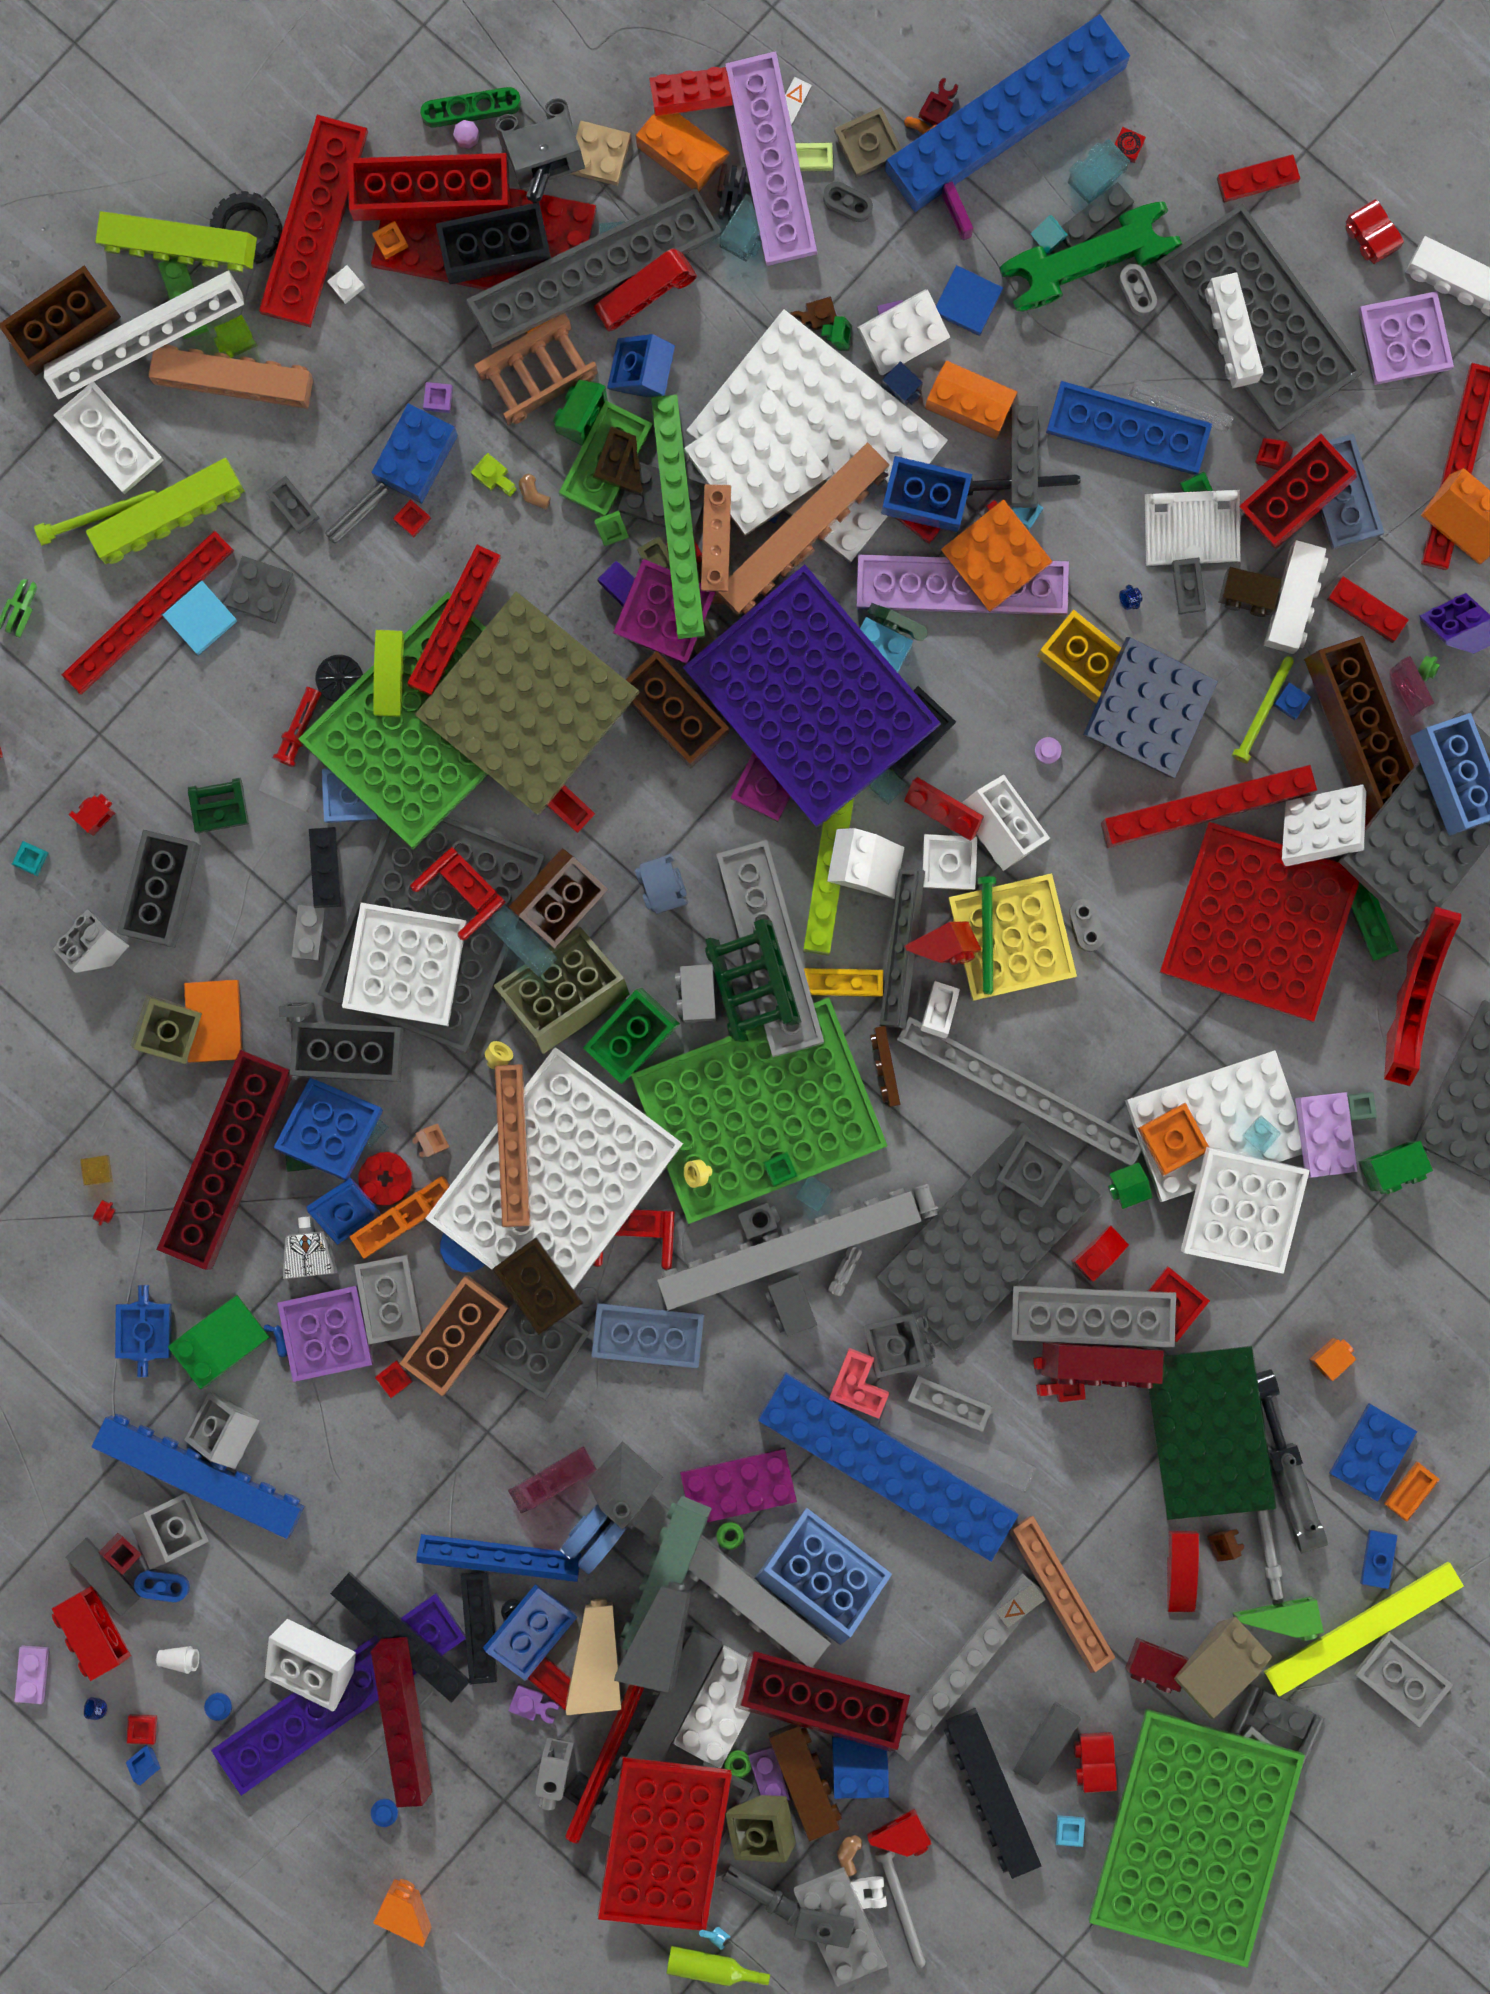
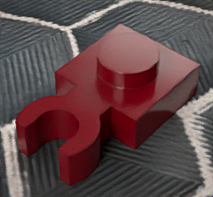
(937, 106)

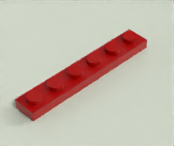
(454, 620)

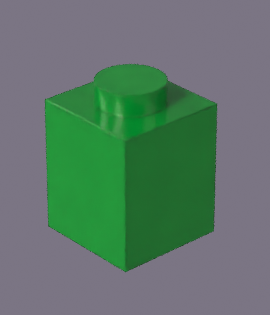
(1129, 1186)

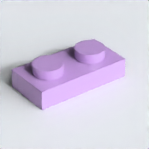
(31, 1674)

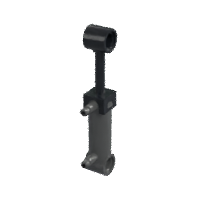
(1287, 1464)

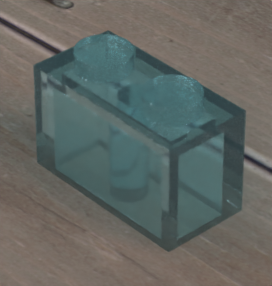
(1097, 170)

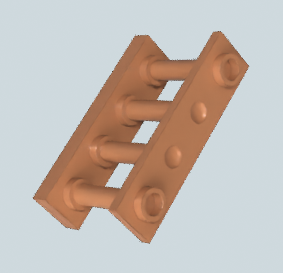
(535, 343)
(716, 539)

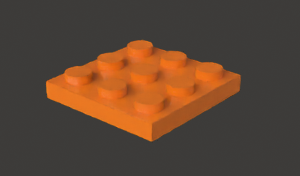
(996, 555)

